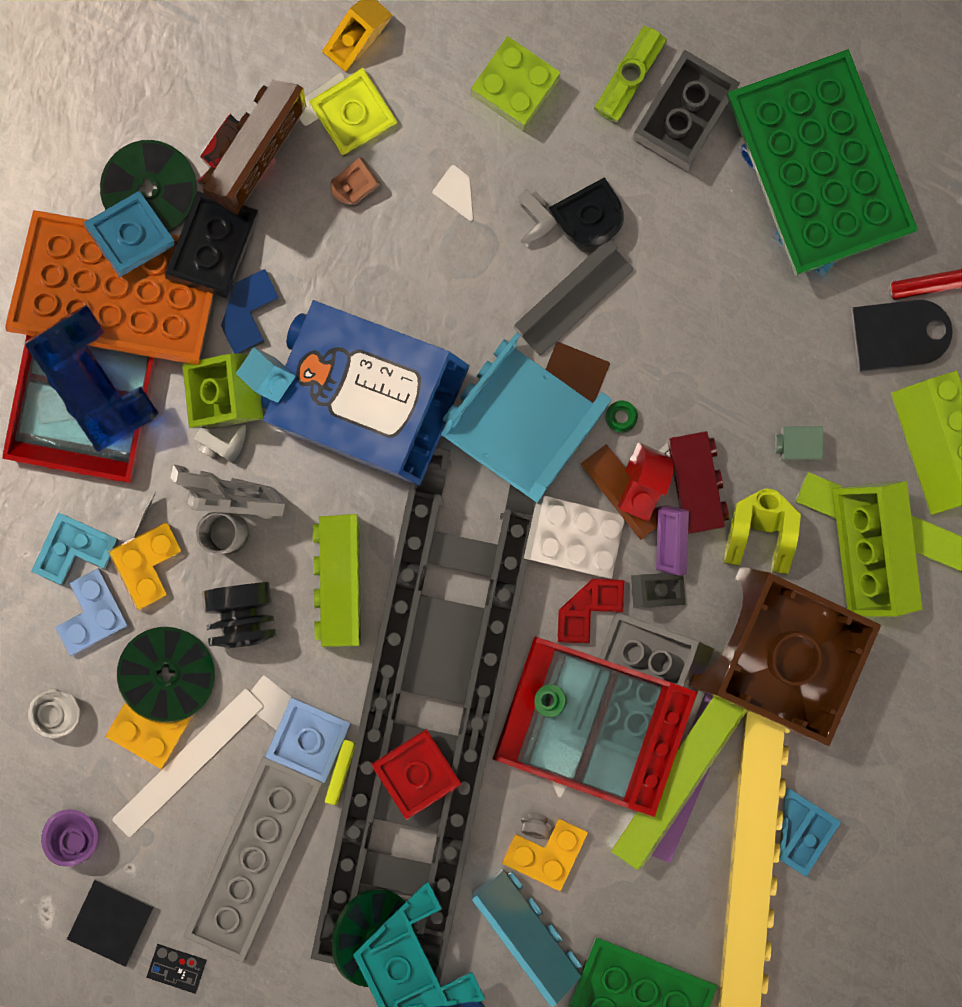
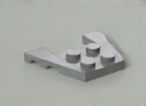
(229, 496)

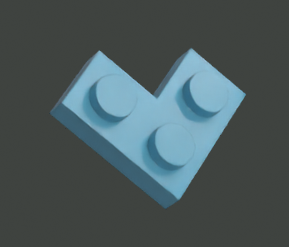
(71, 539)

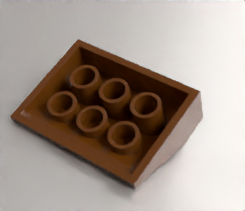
(255, 145)

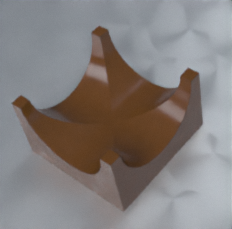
(790, 657)

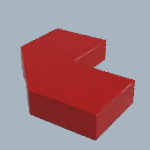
(575, 614)

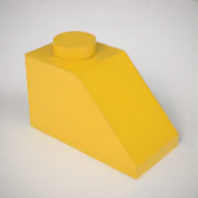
(356, 32)

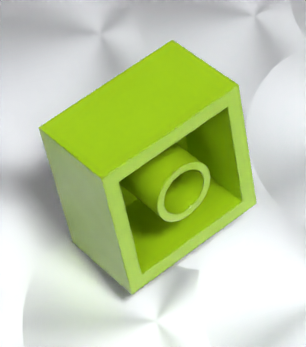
(515, 83)
(218, 395)

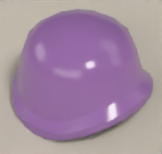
(69, 838)

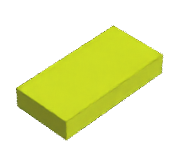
(340, 772)

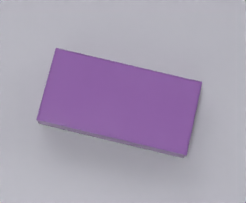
(672, 540)

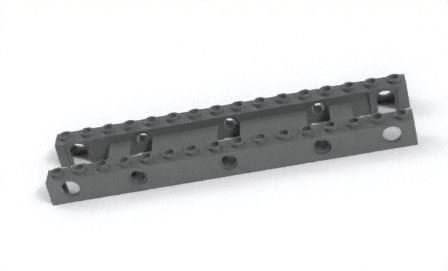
(438, 653)

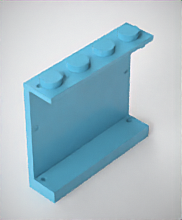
(521, 420)

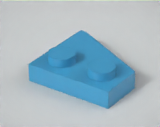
(804, 832)

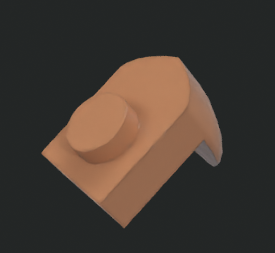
(354, 183)

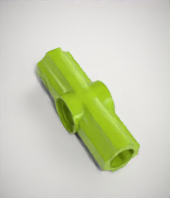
(639, 56)

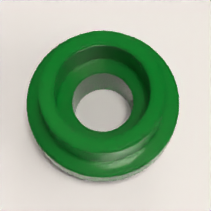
(624, 406)
(559, 700)

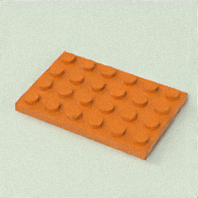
(137, 311)

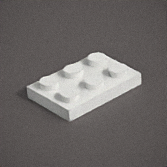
(574, 537)

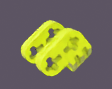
(769, 513)

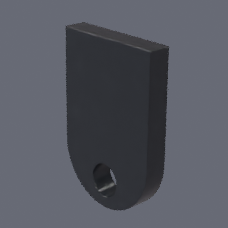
(897, 334)

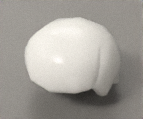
(53, 713)

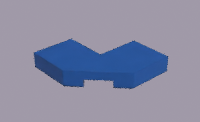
(247, 297)

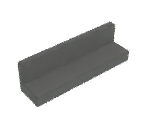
(573, 297)

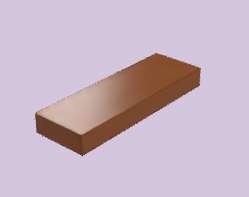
(612, 480)

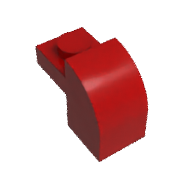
(650, 477)

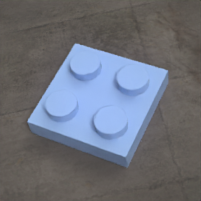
(308, 740)

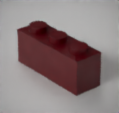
(698, 481)

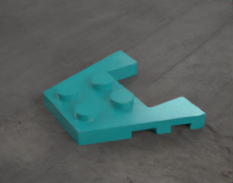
(399, 968)

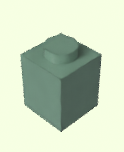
(800, 443)

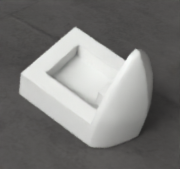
(211, 445)

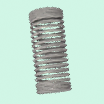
(204, 537)

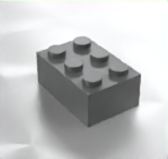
(685, 110)

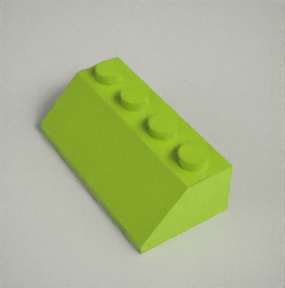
(933, 432)
(877, 549)
(339, 580)

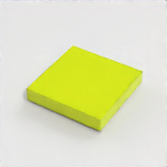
(352, 112)

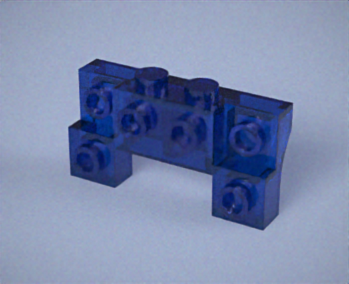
(84, 384)

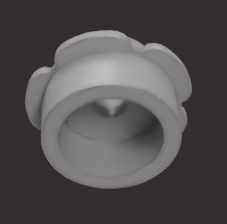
(536, 826)

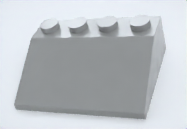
(655, 651)

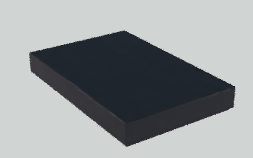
(211, 246)

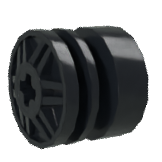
(239, 614)

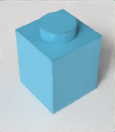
(265, 374)

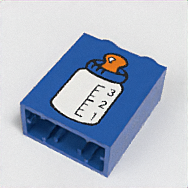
(366, 391)

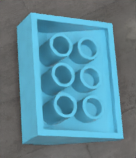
(526, 935)

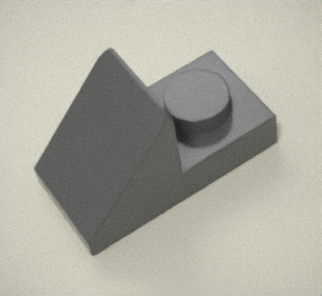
(657, 590)

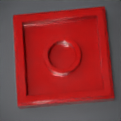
(416, 774)

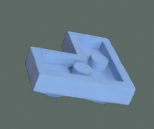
(100, 615)

